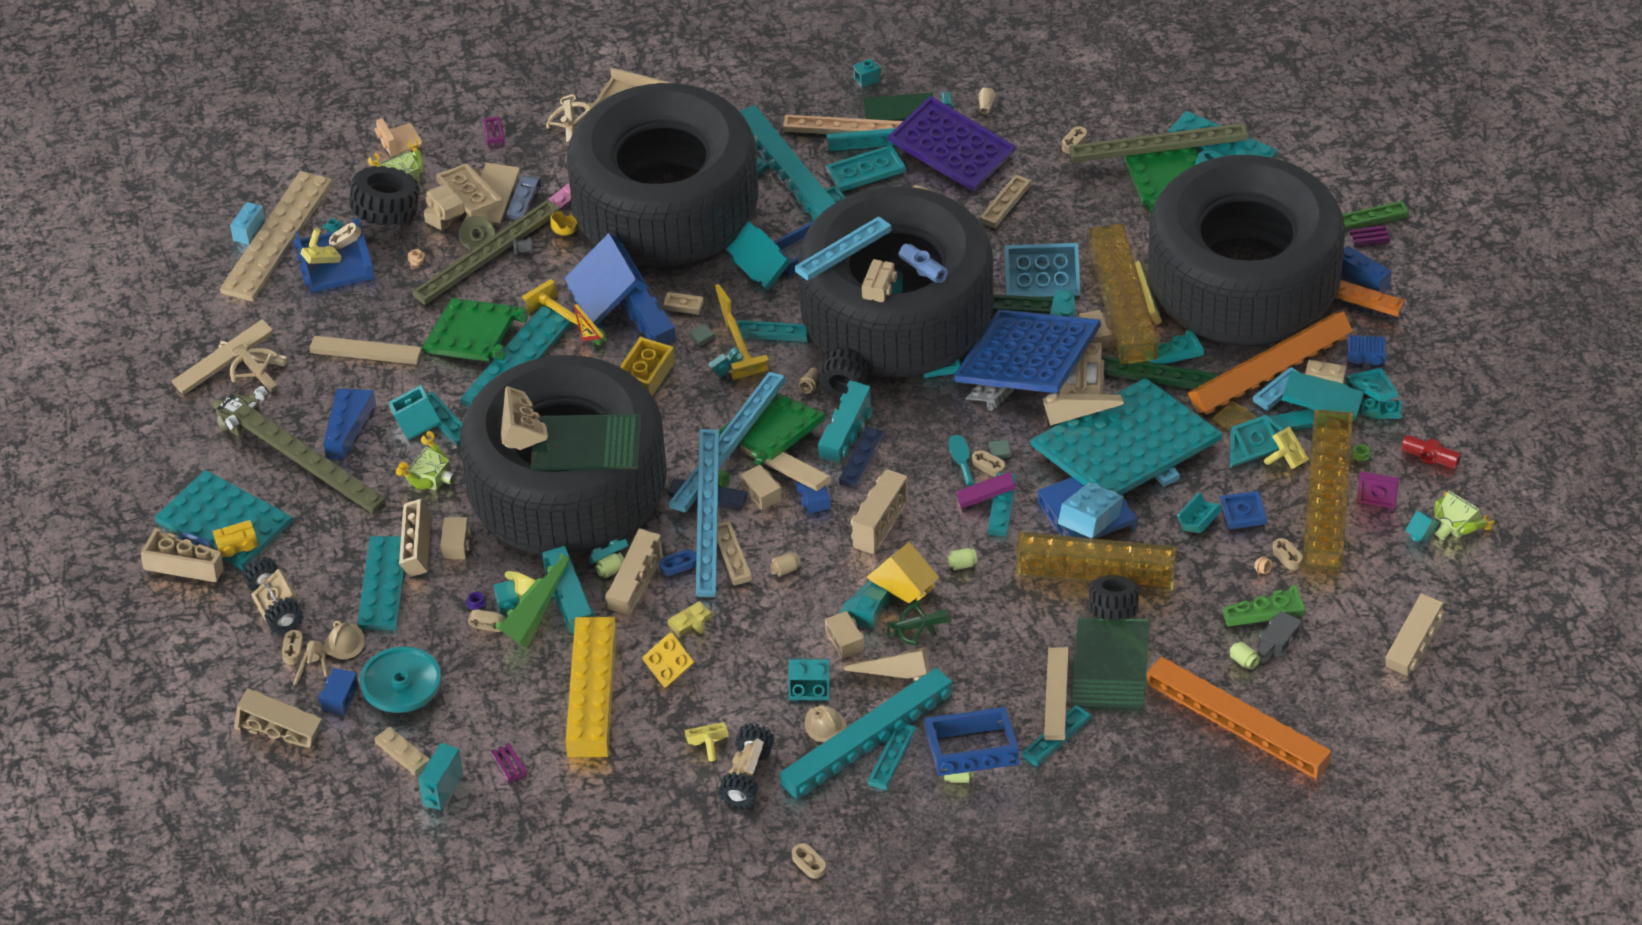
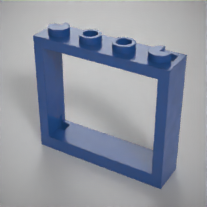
(971, 723)

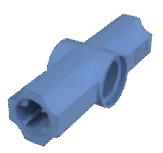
(923, 263)

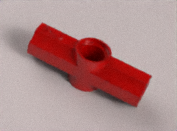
(1431, 451)

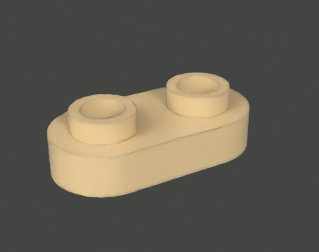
(809, 862)

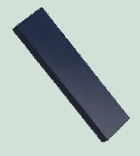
(726, 496)

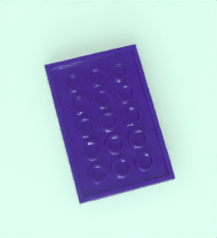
(951, 143)

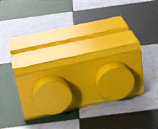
(235, 539)

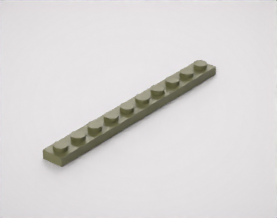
(1158, 142)
(485, 252)
(309, 458)

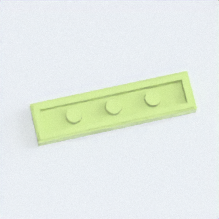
(1148, 293)

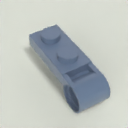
(523, 197)

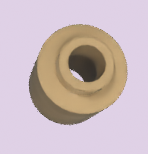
(785, 564)

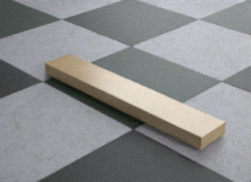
(365, 350)
(221, 357)
(796, 469)
(1056, 693)

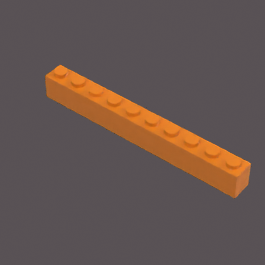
(1269, 362)
(1239, 717)

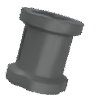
(522, 246)

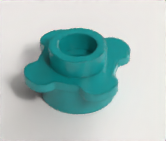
(332, 225)

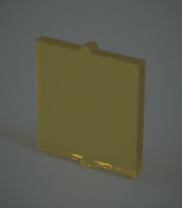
(1231, 416)

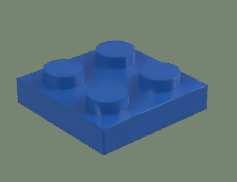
(1243, 510)

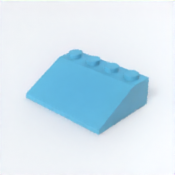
(1041, 269)

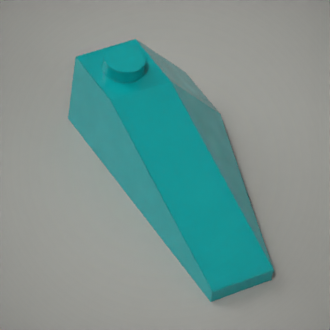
(867, 604)

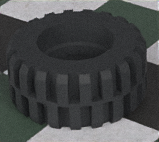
(384, 195)

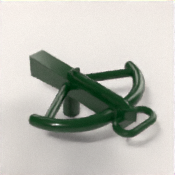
(920, 622)

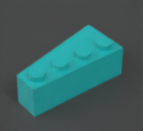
(846, 422)
(569, 591)

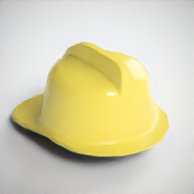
(521, 581)

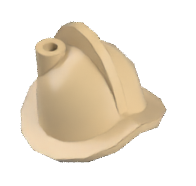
(344, 641)
(823, 723)

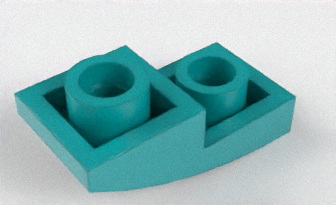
(1382, 410)

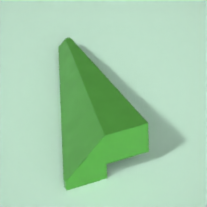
(526, 617)

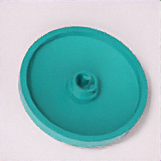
(400, 679)

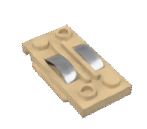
(1088, 373)

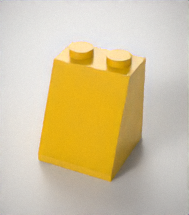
(905, 574)

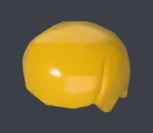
(563, 224)

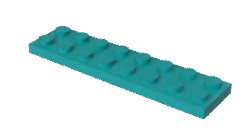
(529, 344)

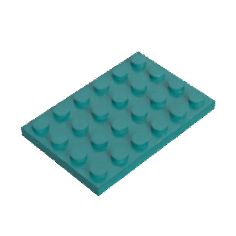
(214, 504)

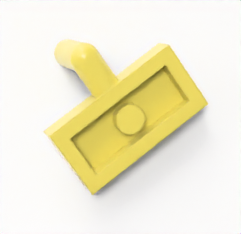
(316, 254)
(1289, 448)
(690, 618)
(707, 734)

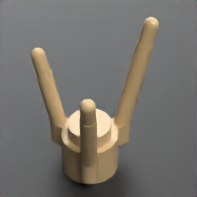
(313, 653)

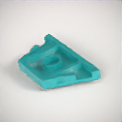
(1252, 440)

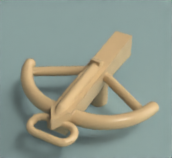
(568, 120)
(257, 369)

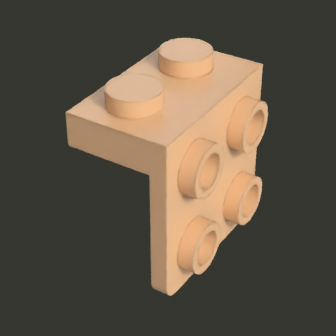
(396, 139)

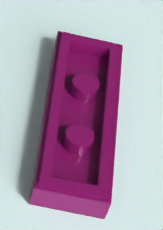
(985, 490)

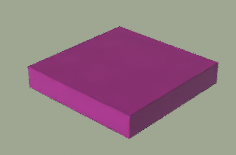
(1378, 490)

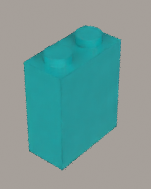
(440, 776)

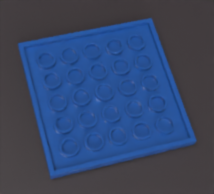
(1027, 351)

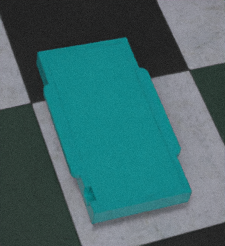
(758, 255)
(1321, 394)

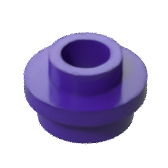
(475, 601)

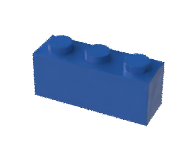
(1365, 270)

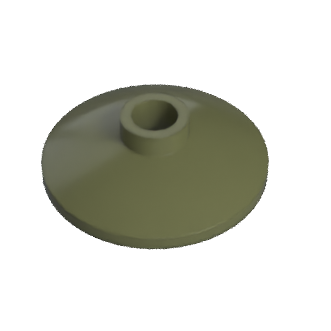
(475, 225)

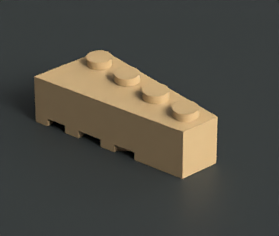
(180, 557)

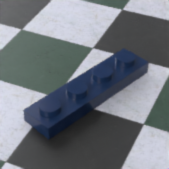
(861, 457)

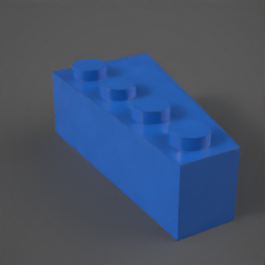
(648, 317)
(348, 415)

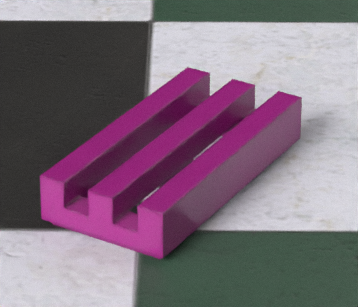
(495, 139)
(1369, 236)
(503, 751)

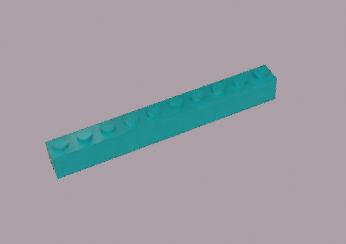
(787, 164)
(866, 733)

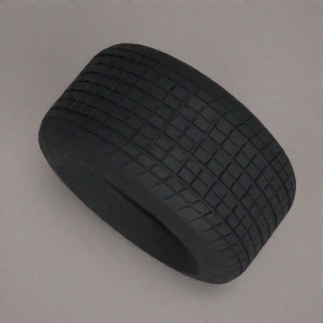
(656, 128)
(1242, 298)
(911, 329)
(567, 506)

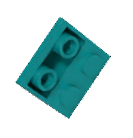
(414, 412)
(809, 678)

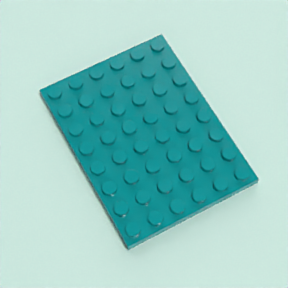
(1127, 442)

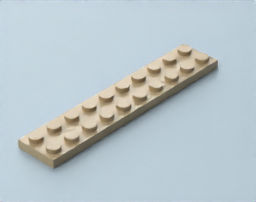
(276, 236)

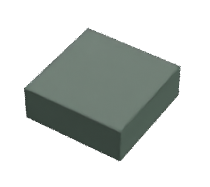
(701, 334)
(1000, 449)

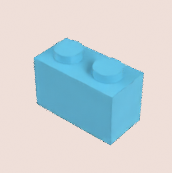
(247, 223)

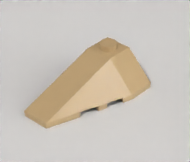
(1071, 406)
(519, 421)
(905, 665)

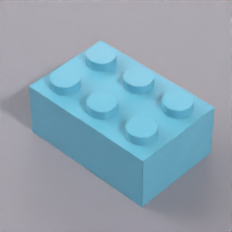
(1090, 510)

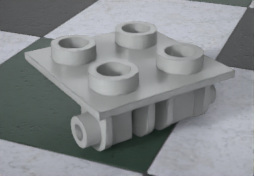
(991, 394)

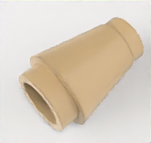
(986, 100)
(808, 381)

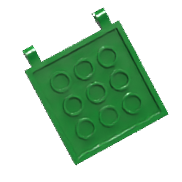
(1156, 170)
(472, 329)
(779, 427)

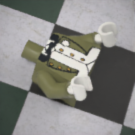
(234, 401)

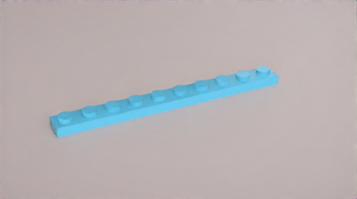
(732, 436)
(707, 513)

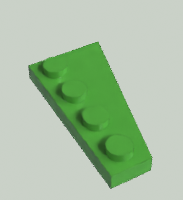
(1265, 608)

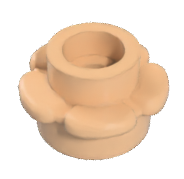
(416, 257)
(1263, 565)

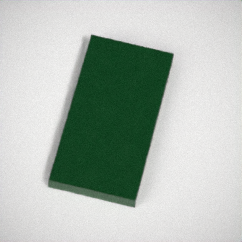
(893, 107)

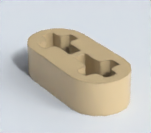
(1070, 138)
(345, 236)
(988, 463)
(1285, 555)
(485, 620)
(297, 647)

